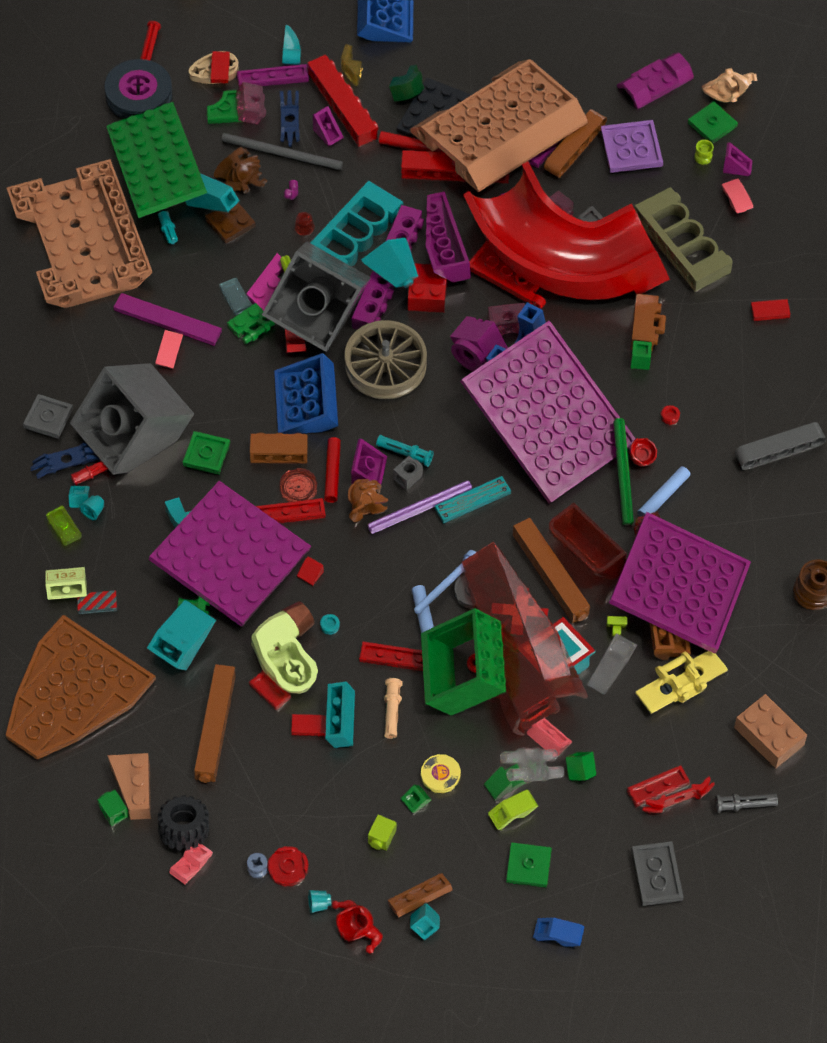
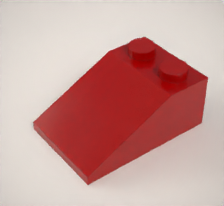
(427, 291)

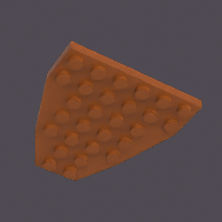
(72, 689)

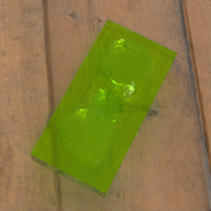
(63, 525)

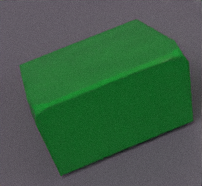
(415, 798)

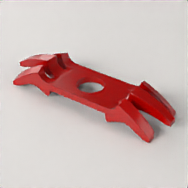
(696, 791)

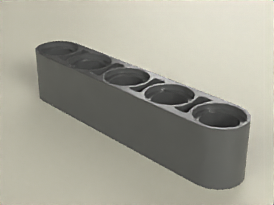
(780, 446)

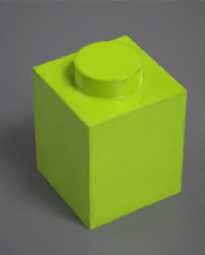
(382, 833)

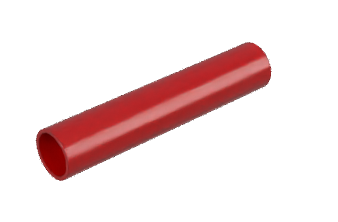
(404, 142)
(332, 470)

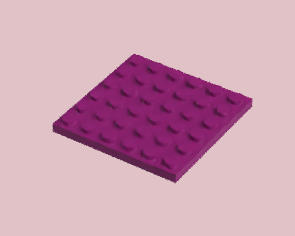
(230, 553)
(680, 582)

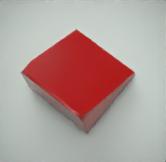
(310, 571)

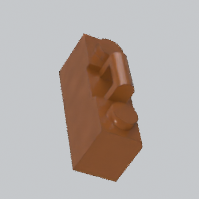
(646, 312)

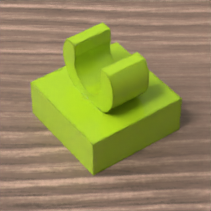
(616, 623)

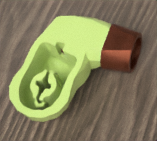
(280, 651)

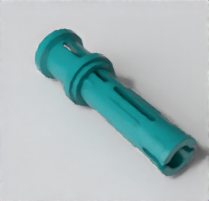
(414, 450)

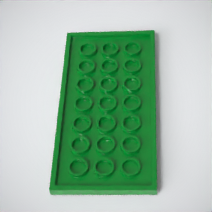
(156, 159)

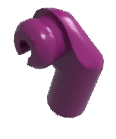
(292, 192)

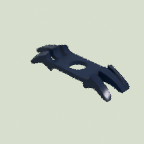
(292, 110)
(54, 460)

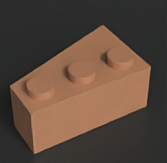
(133, 781)

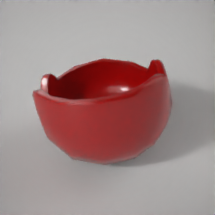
(642, 452)

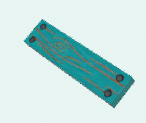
(472, 499)

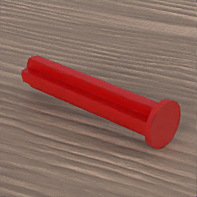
(150, 39)

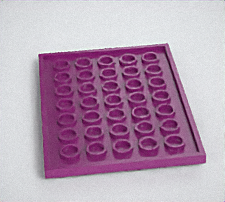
(547, 411)

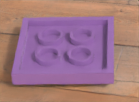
(631, 146)

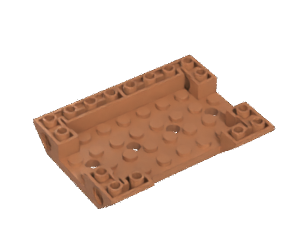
(512, 133)
(104, 231)

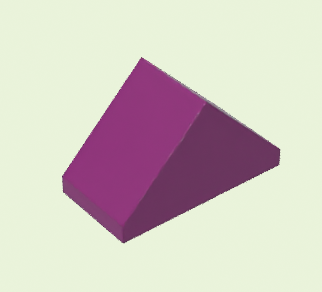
(326, 126)
(736, 161)

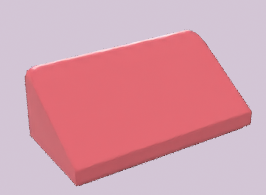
(548, 736)

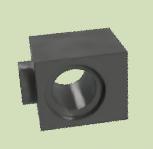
(406, 479)

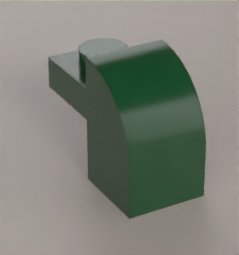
(408, 85)

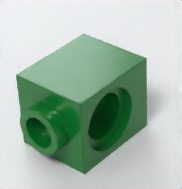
(112, 807)

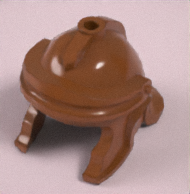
(365, 499)

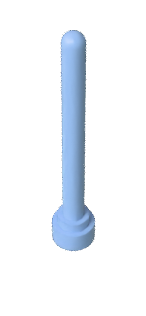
(442, 586)

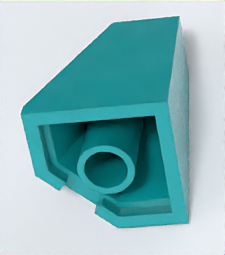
(393, 262)

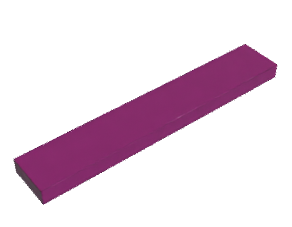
(167, 319)

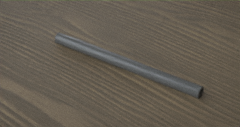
(282, 151)

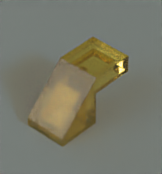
(351, 67)

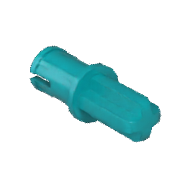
(167, 227)

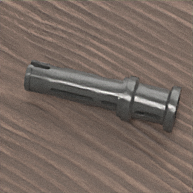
(736, 802)

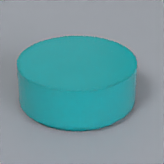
(329, 624)

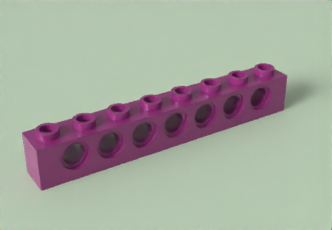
(376, 294)

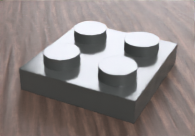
(48, 416)

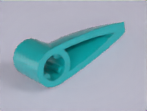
(291, 48)

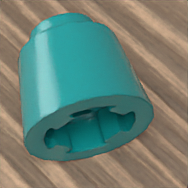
(92, 507)
(318, 900)

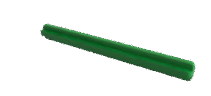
(623, 472)

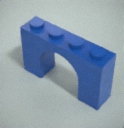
(529, 320)

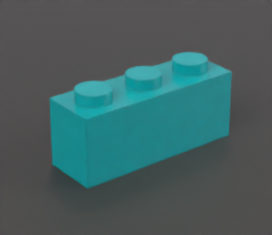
(340, 714)

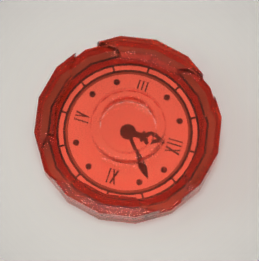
(298, 485)

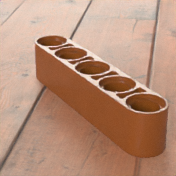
(574, 144)

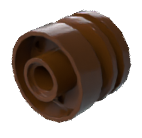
(811, 585)

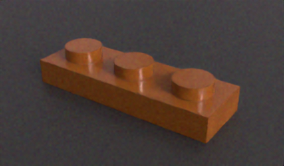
(420, 895)

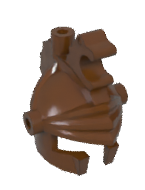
(240, 171)

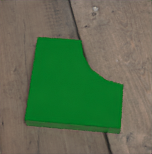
(224, 110)

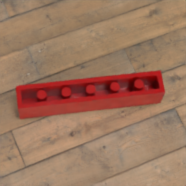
(342, 100)
(432, 166)

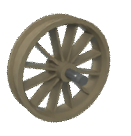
(385, 359)

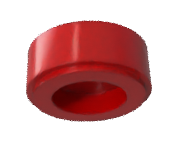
(670, 415)

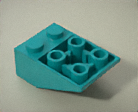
(182, 635)

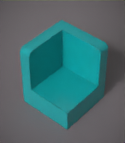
(425, 921)

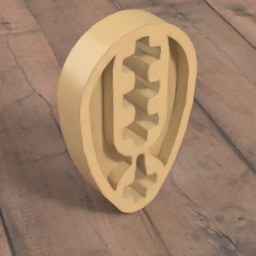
(203, 67)

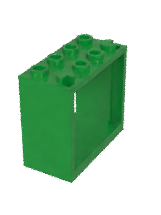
(439, 662)

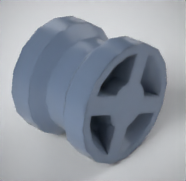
(260, 869)

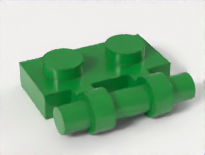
(247, 320)

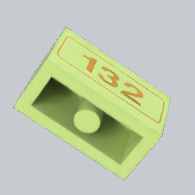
(66, 583)

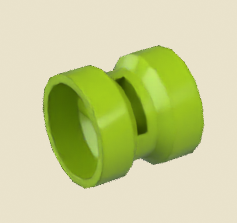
(704, 152)

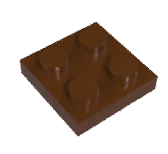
(230, 224)

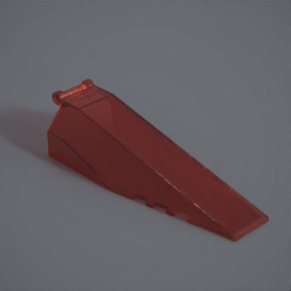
(533, 652)

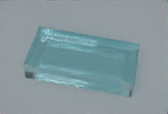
(235, 295)

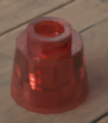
(304, 224)

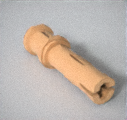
(392, 699)

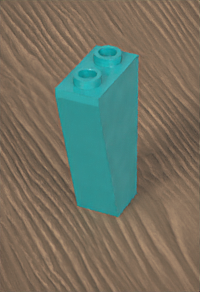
(218, 196)

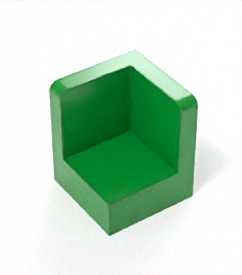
(641, 355)
(581, 766)

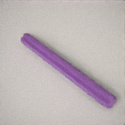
(418, 507)

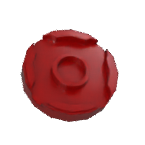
(288, 866)

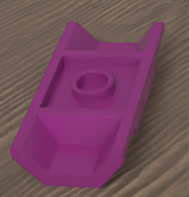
(657, 79)

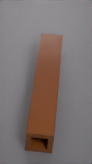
(551, 570)
(215, 723)

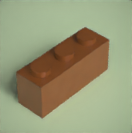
(279, 448)

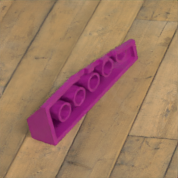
(444, 241)

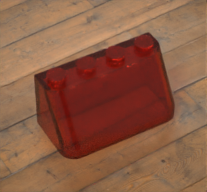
(588, 542)

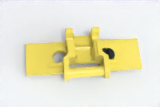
(683, 687)

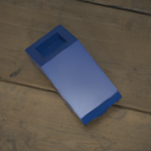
(561, 931)

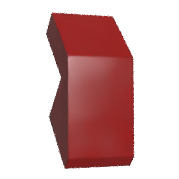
(293, 342)

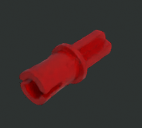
(88, 473)

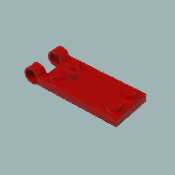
(493, 269)

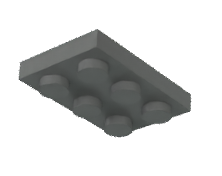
(657, 873)

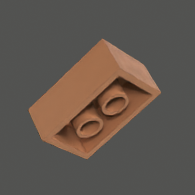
(770, 731)

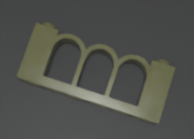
(696, 275)

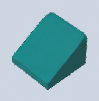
(78, 495)

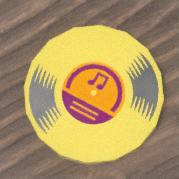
(440, 773)

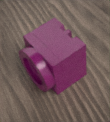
(474, 342)

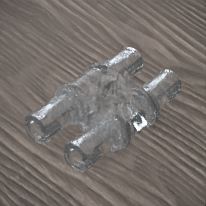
(532, 765)

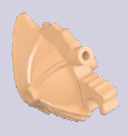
(728, 85)

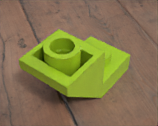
(514, 807)

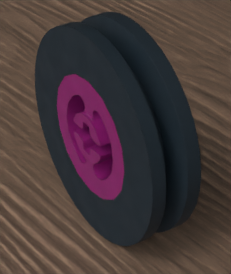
(122, 87)

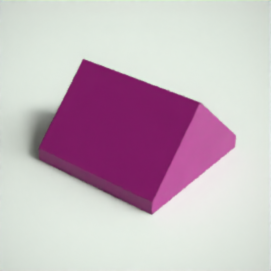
(368, 463)

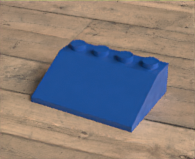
(385, 20)
(306, 396)

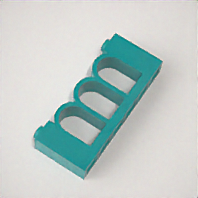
(375, 200)

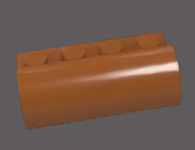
(667, 644)

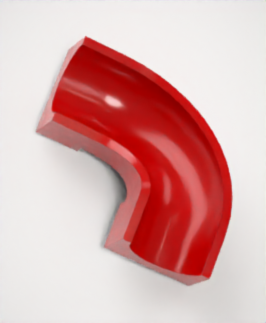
(565, 252)

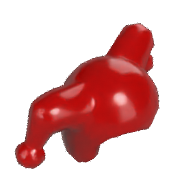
(356, 923)

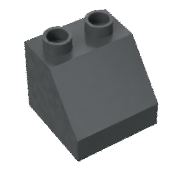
(316, 296)
(130, 416)

